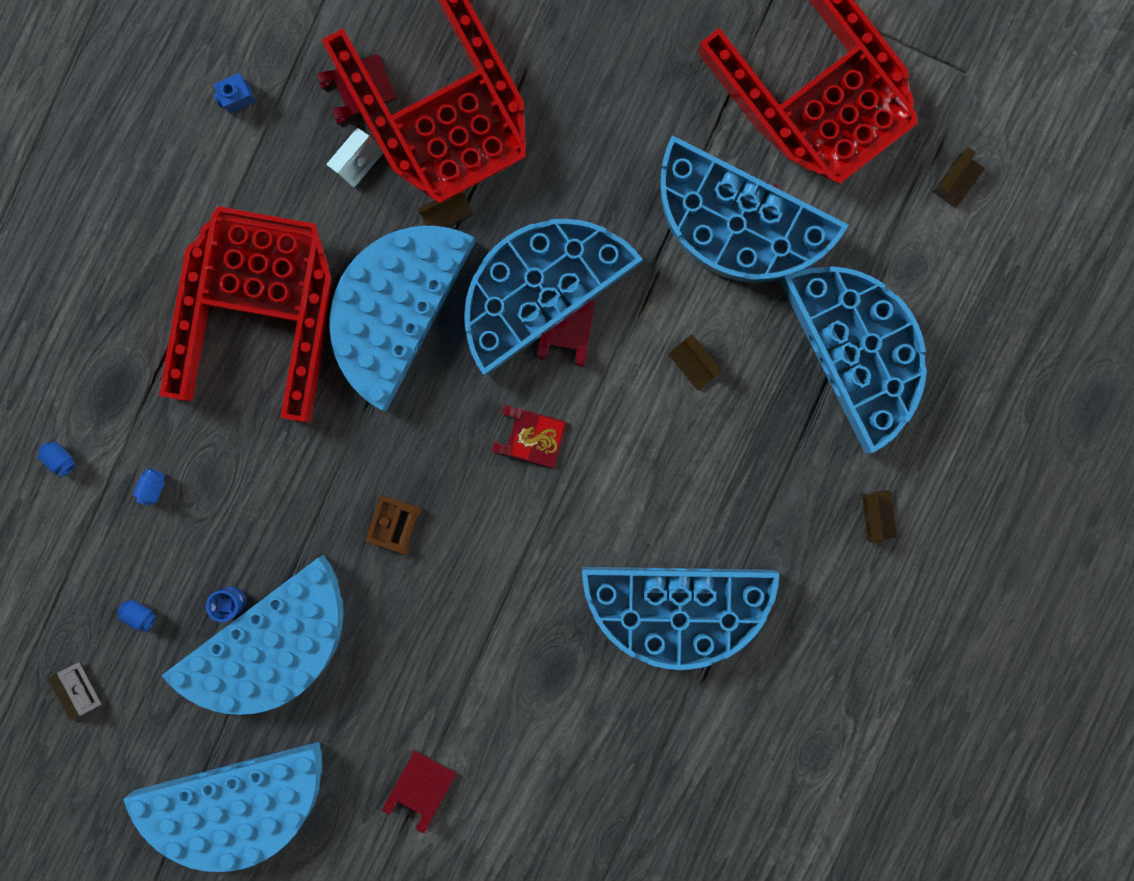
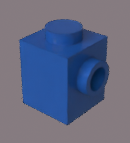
(233, 93)

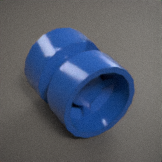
(226, 604)

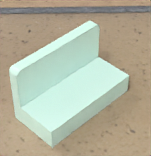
(355, 157)

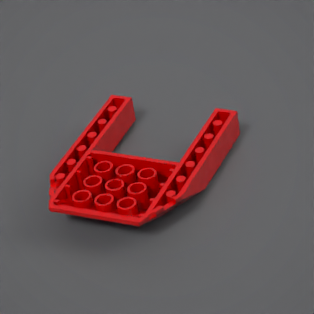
(838, 116)
(454, 133)
(258, 269)

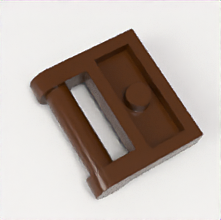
(385, 522)

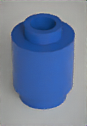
(56, 458)
(149, 487)
(136, 615)

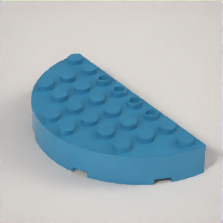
(738, 221)
(537, 282)
(390, 304)
(864, 346)
(680, 613)
(269, 649)
(232, 812)

